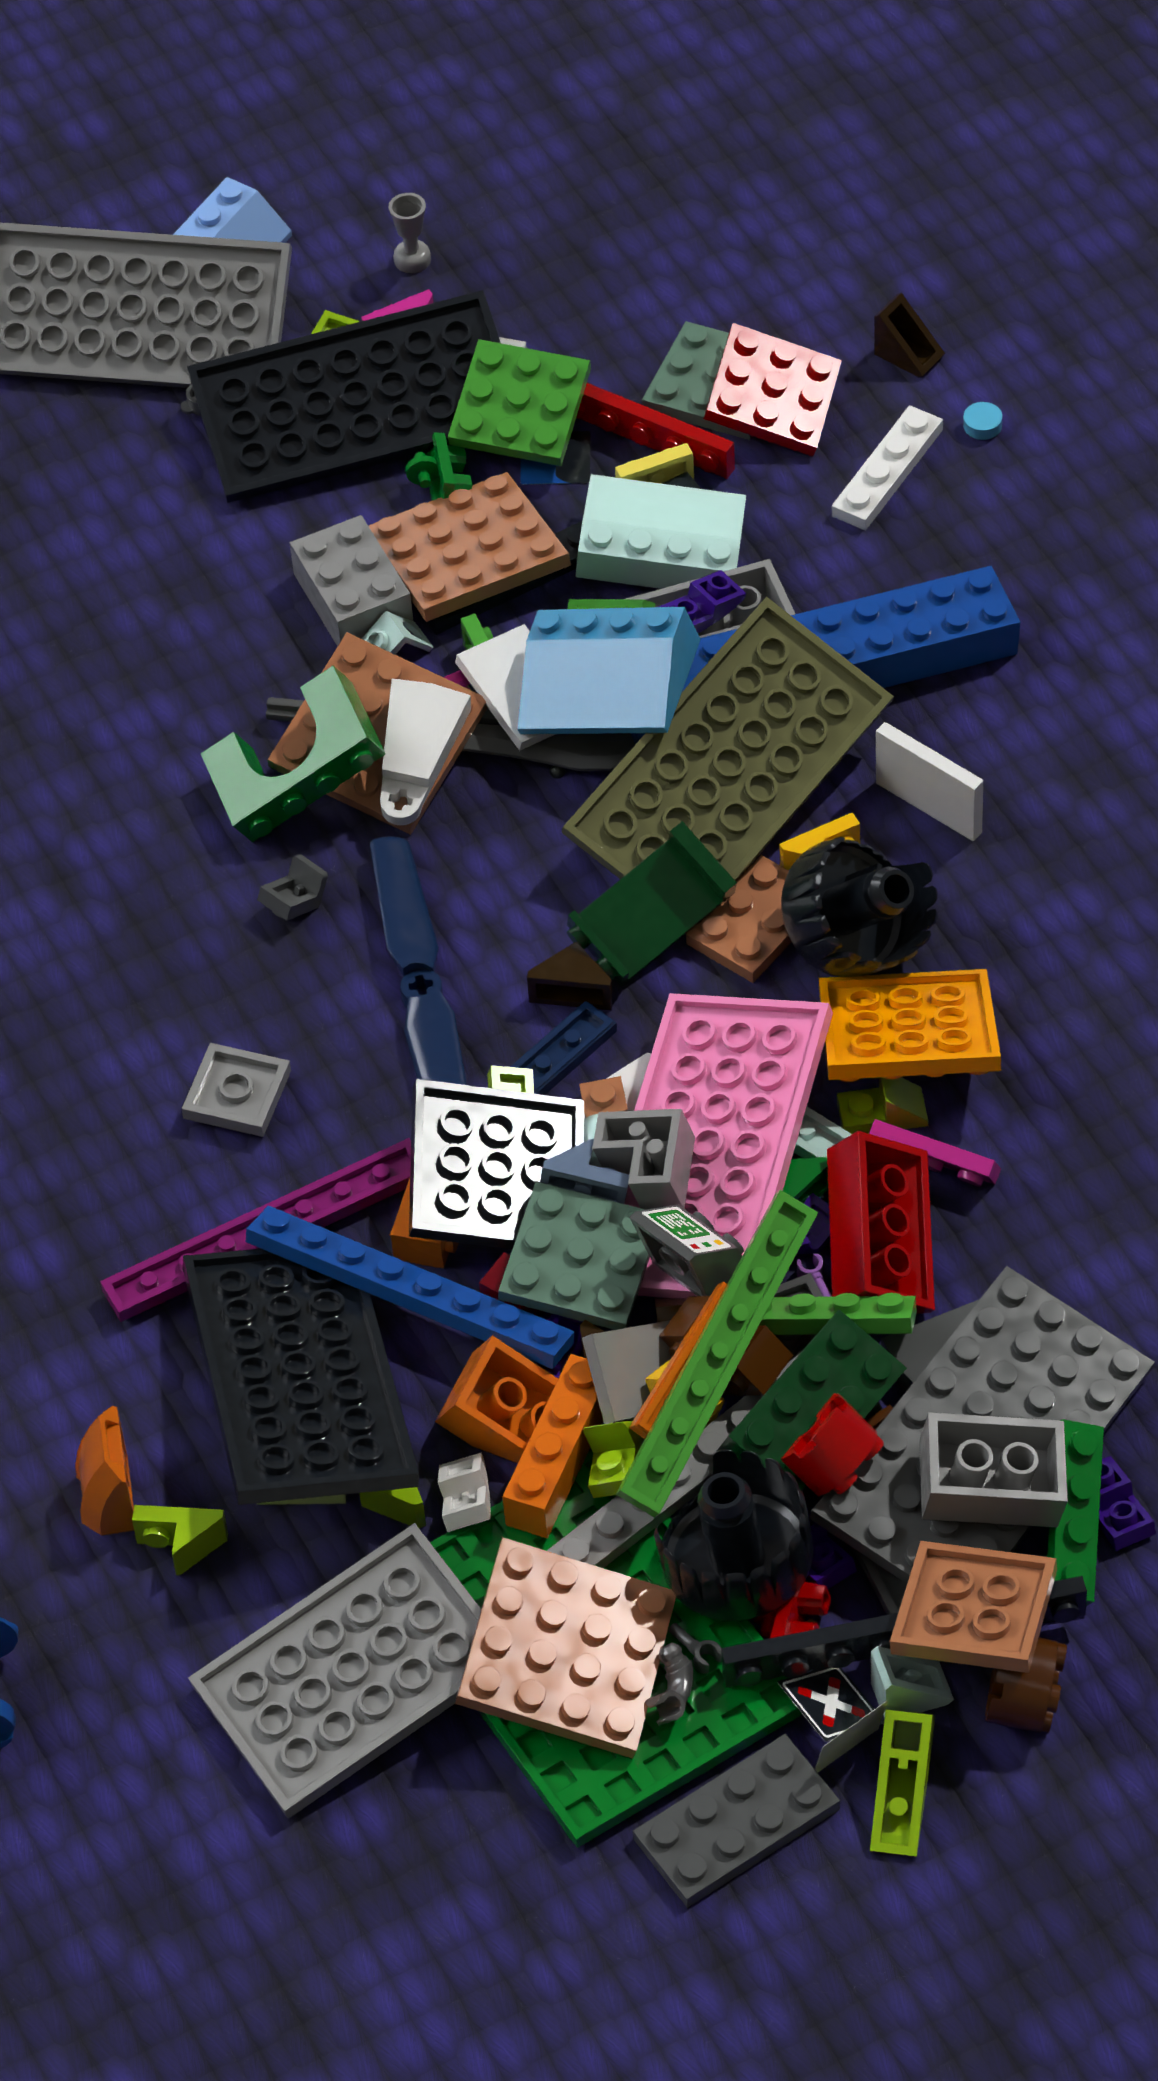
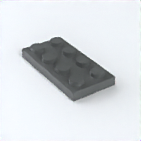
(736, 1820)

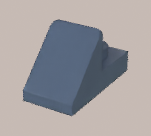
(573, 1172)

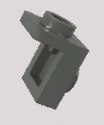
(297, 892)

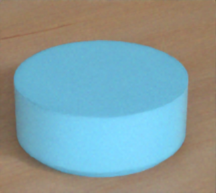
(982, 420)

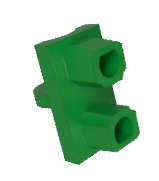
(437, 468)

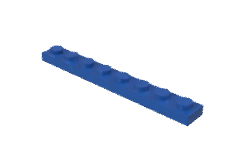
(409, 1286)

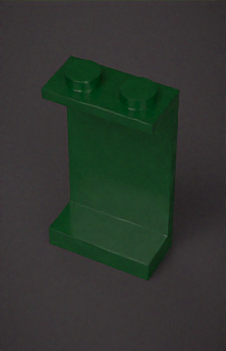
(652, 906)

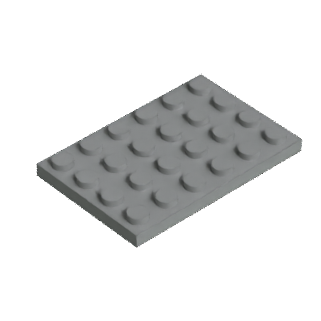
(345, 1670)

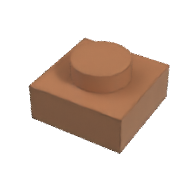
(603, 1096)

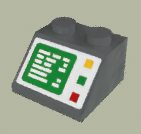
(687, 1247)

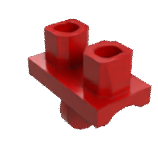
(790, 1618)

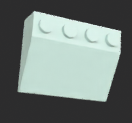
(657, 532)

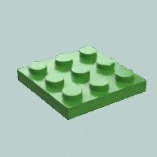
(519, 402)

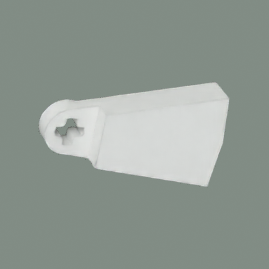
(418, 739)

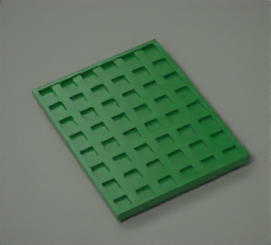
(591, 1786)

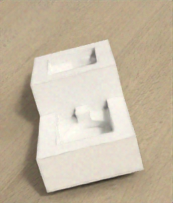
(464, 1492)

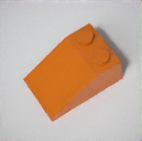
(497, 1400)

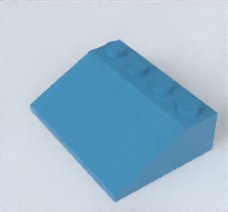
(605, 670)

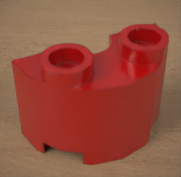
(833, 1448)

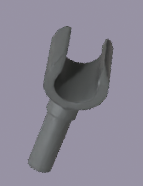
(697, 1648)

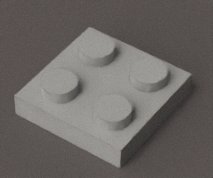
(236, 1089)

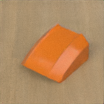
(105, 1476)

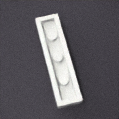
(887, 467)

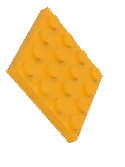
(910, 1025)

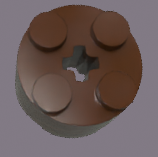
(1028, 1698)

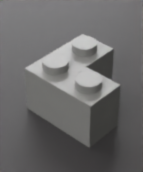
(652, 1149)

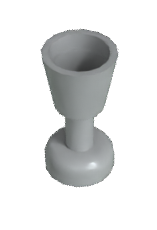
(408, 217)

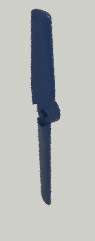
(414, 948)

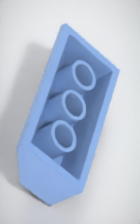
(236, 213)

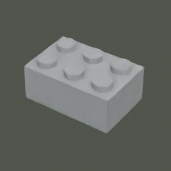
(348, 578)
(993, 1470)

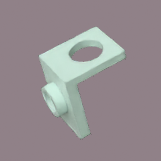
(391, 633)

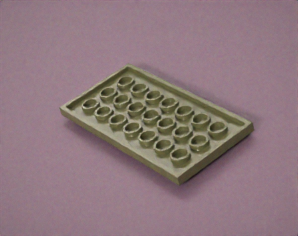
(739, 752)

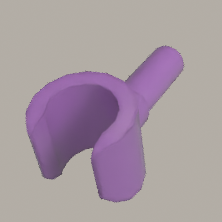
(816, 1274)

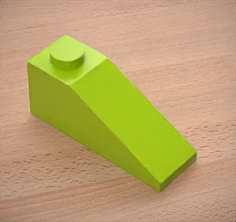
(902, 1782)

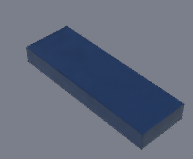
(567, 1046)

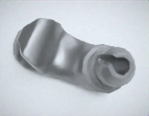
(679, 1683)

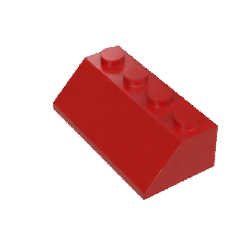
(880, 1219)

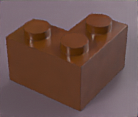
(759, 1364)

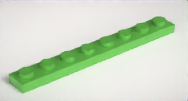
(716, 1354)

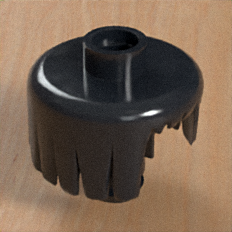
(855, 909)
(739, 1541)

